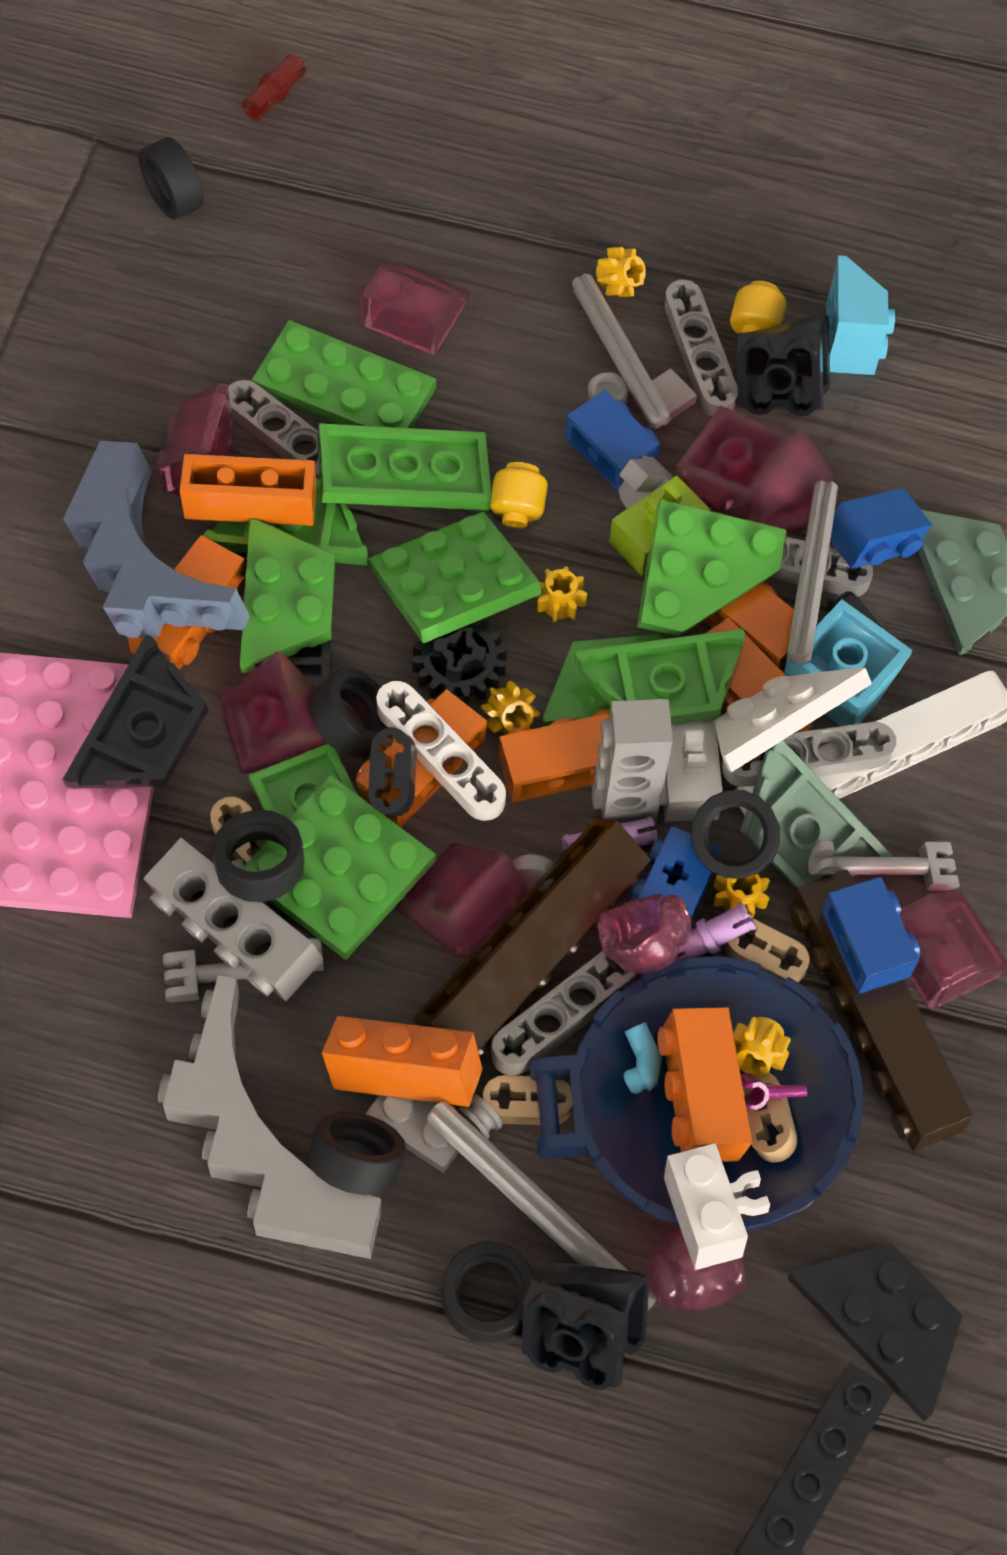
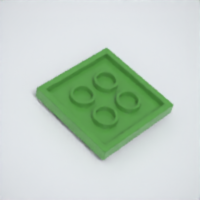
(454, 576)
(352, 869)

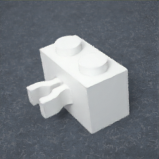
(692, 771)
(708, 1205)

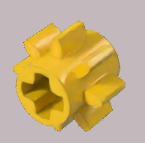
(620, 272)
(561, 594)
(510, 708)
(752, 885)
(760, 1046)

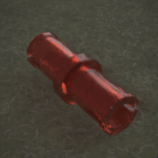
(273, 87)

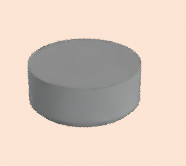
(612, 383)
(532, 867)

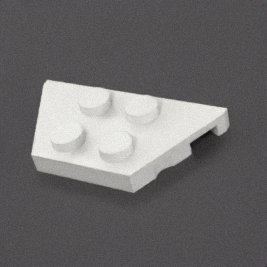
(781, 710)

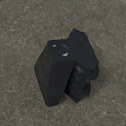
(784, 367)
(585, 1321)

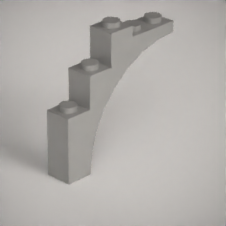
(292, 1199)

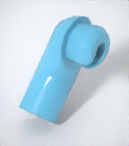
(648, 1061)

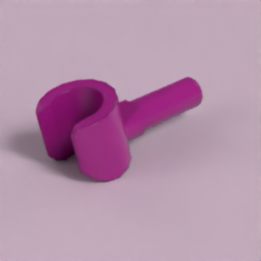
(762, 1092)

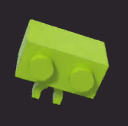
(633, 528)

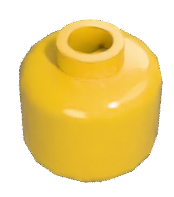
(758, 307)
(518, 494)

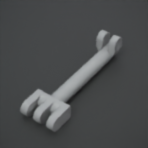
(929, 864)
(194, 974)

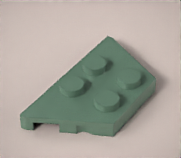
(967, 574)
(806, 816)

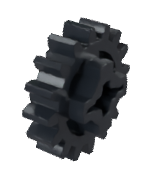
(475, 671)

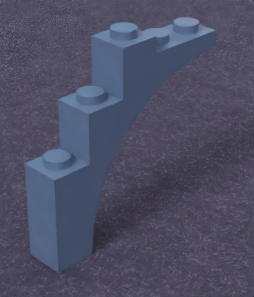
(140, 587)

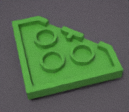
(703, 565)

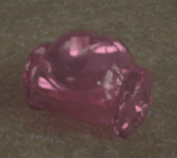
(645, 932)
(688, 1289)

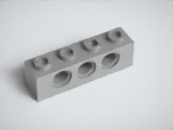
(632, 760)
(280, 969)

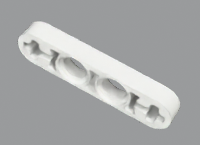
(445, 746)

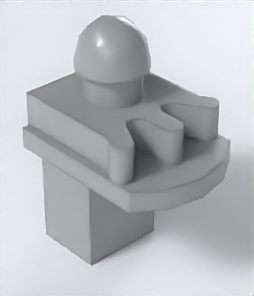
(641, 479)

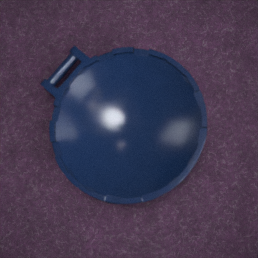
(632, 1132)

